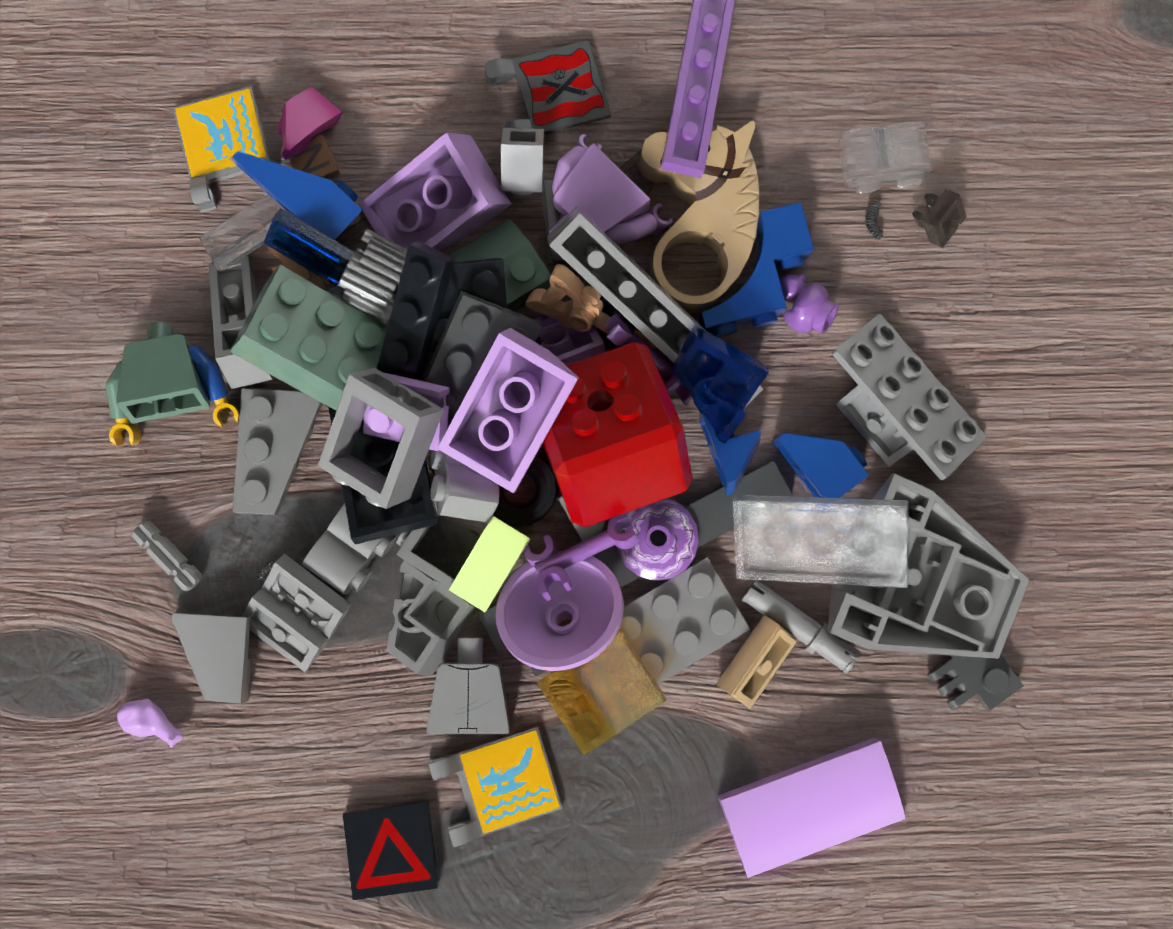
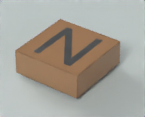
(316, 159)

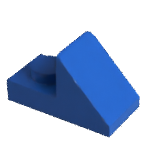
(730, 458)

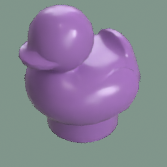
(811, 306)

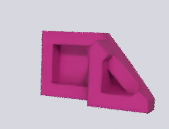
(304, 118)

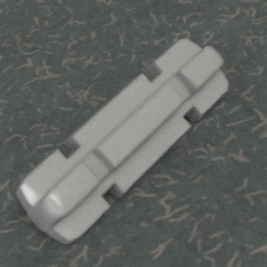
(167, 555)

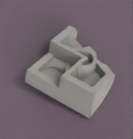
(217, 654)

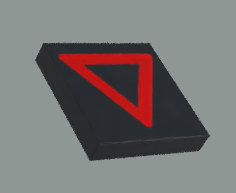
(390, 850)

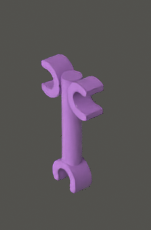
(621, 333)
(551, 564)

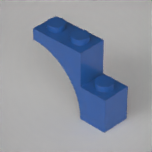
(782, 243)

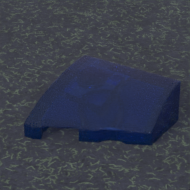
(718, 379)

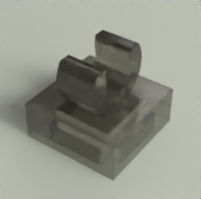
(943, 218)

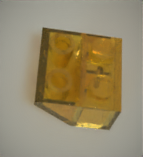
(602, 694)

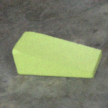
(489, 564)

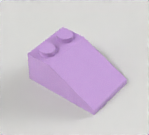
(437, 196)

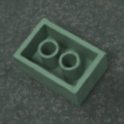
(308, 337)

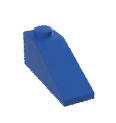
(302, 194)

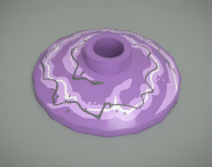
(677, 551)

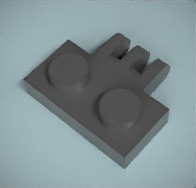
(986, 678)

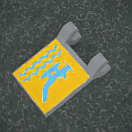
(212, 133)
(501, 784)

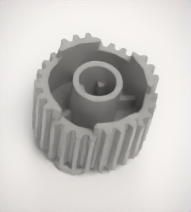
(373, 277)

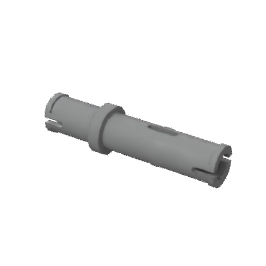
(801, 626)

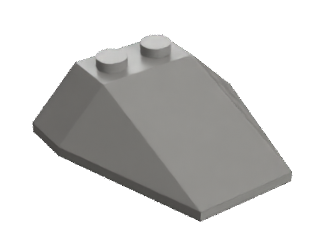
(957, 590)

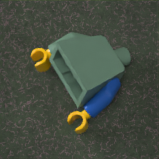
(163, 380)

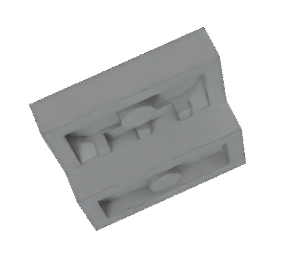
(295, 612)

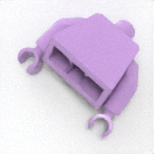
(604, 195)

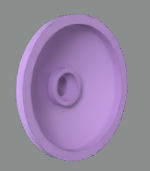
(532, 624)

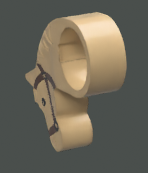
(720, 210)

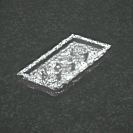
(822, 540)

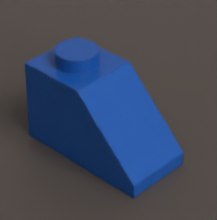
(823, 464)

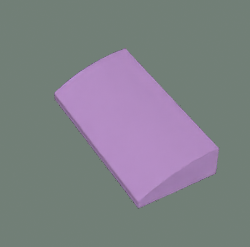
(812, 806)

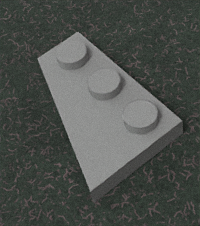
(269, 445)

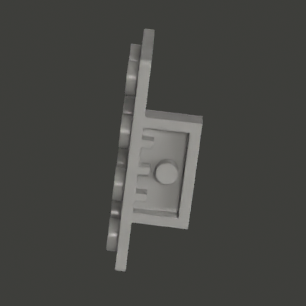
(902, 403)

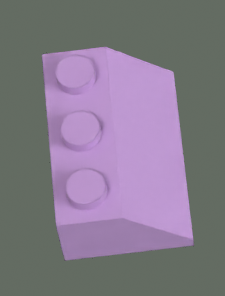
(509, 409)

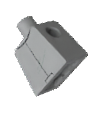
(469, 694)

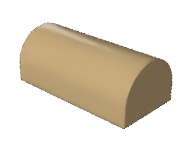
(757, 661)

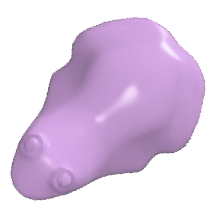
(146, 719)

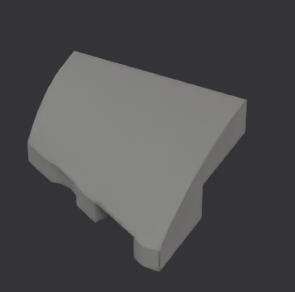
(425, 621)

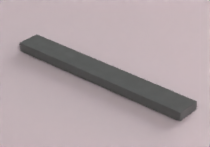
(711, 514)

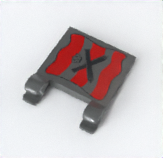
(556, 86)

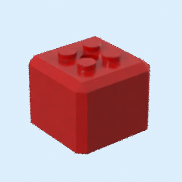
(617, 438)

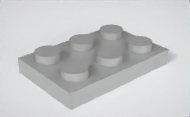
(682, 621)

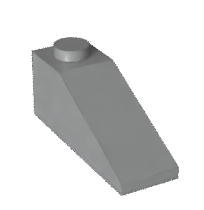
(232, 299)

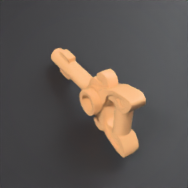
(578, 313)

